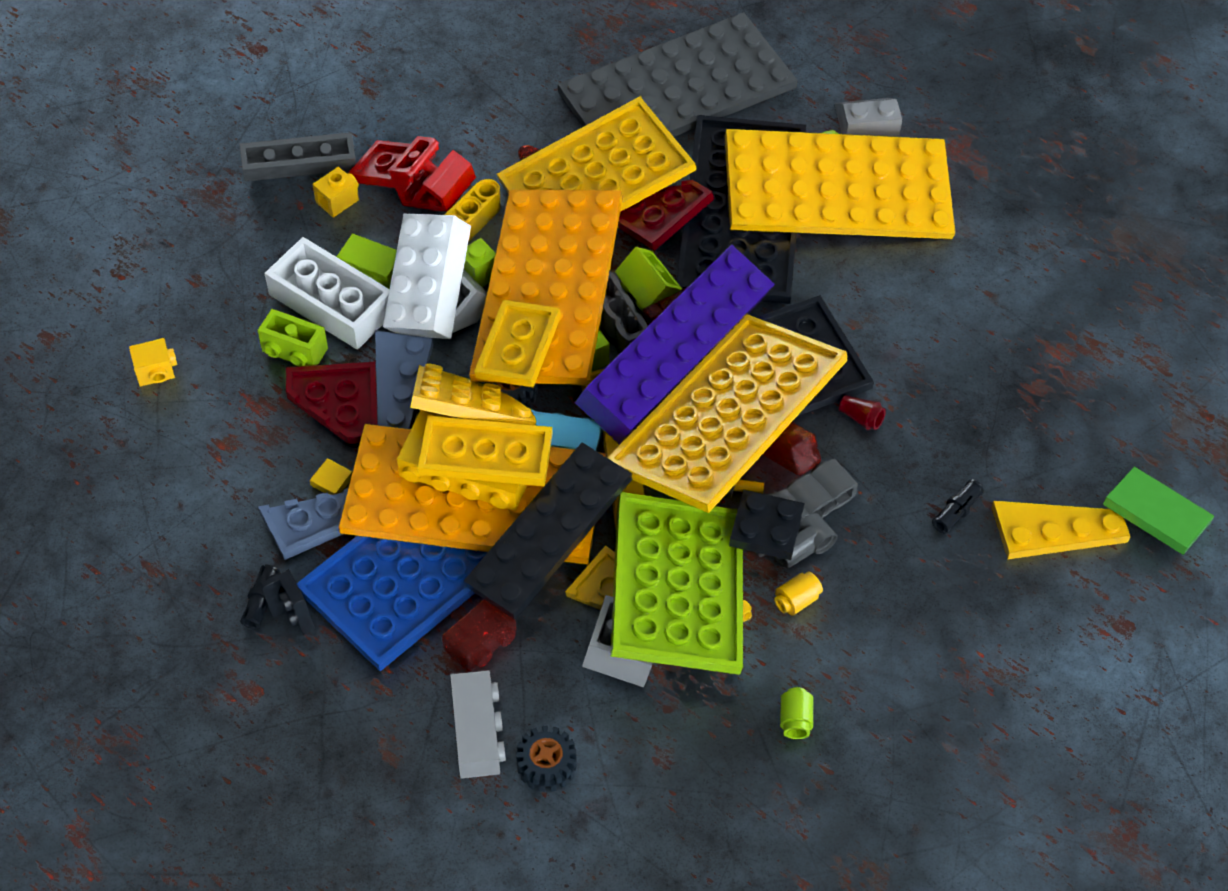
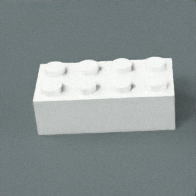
(427, 275)
(328, 292)

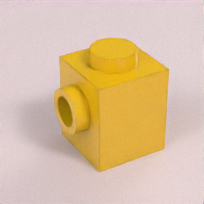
(336, 191)
(153, 362)

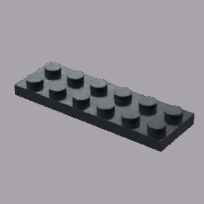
(548, 530)

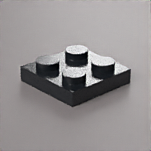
(767, 524)

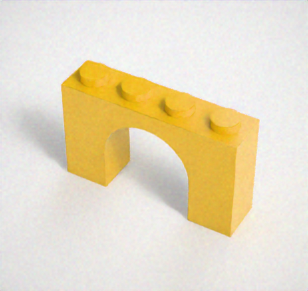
(497, 493)

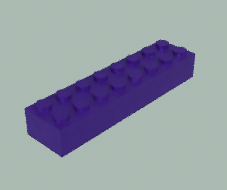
(674, 344)

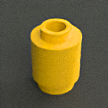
(798, 593)

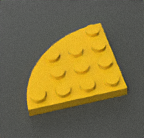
(462, 398)

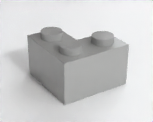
(599, 652)

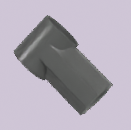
(812, 537)

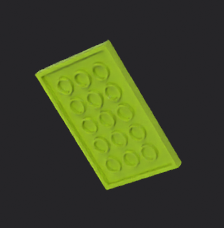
(677, 585)

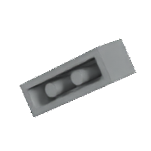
(477, 724)

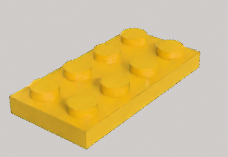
(485, 450)

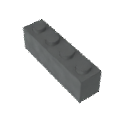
(297, 156)

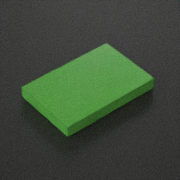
(1158, 510)

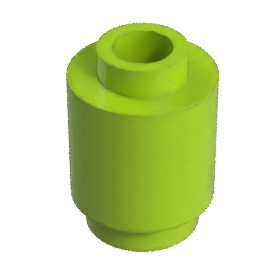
(796, 713)

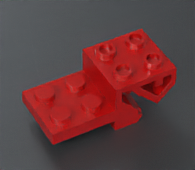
(414, 175)

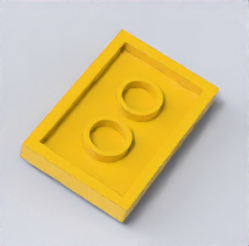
(517, 343)

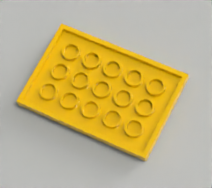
(616, 152)

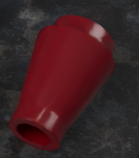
(865, 412)

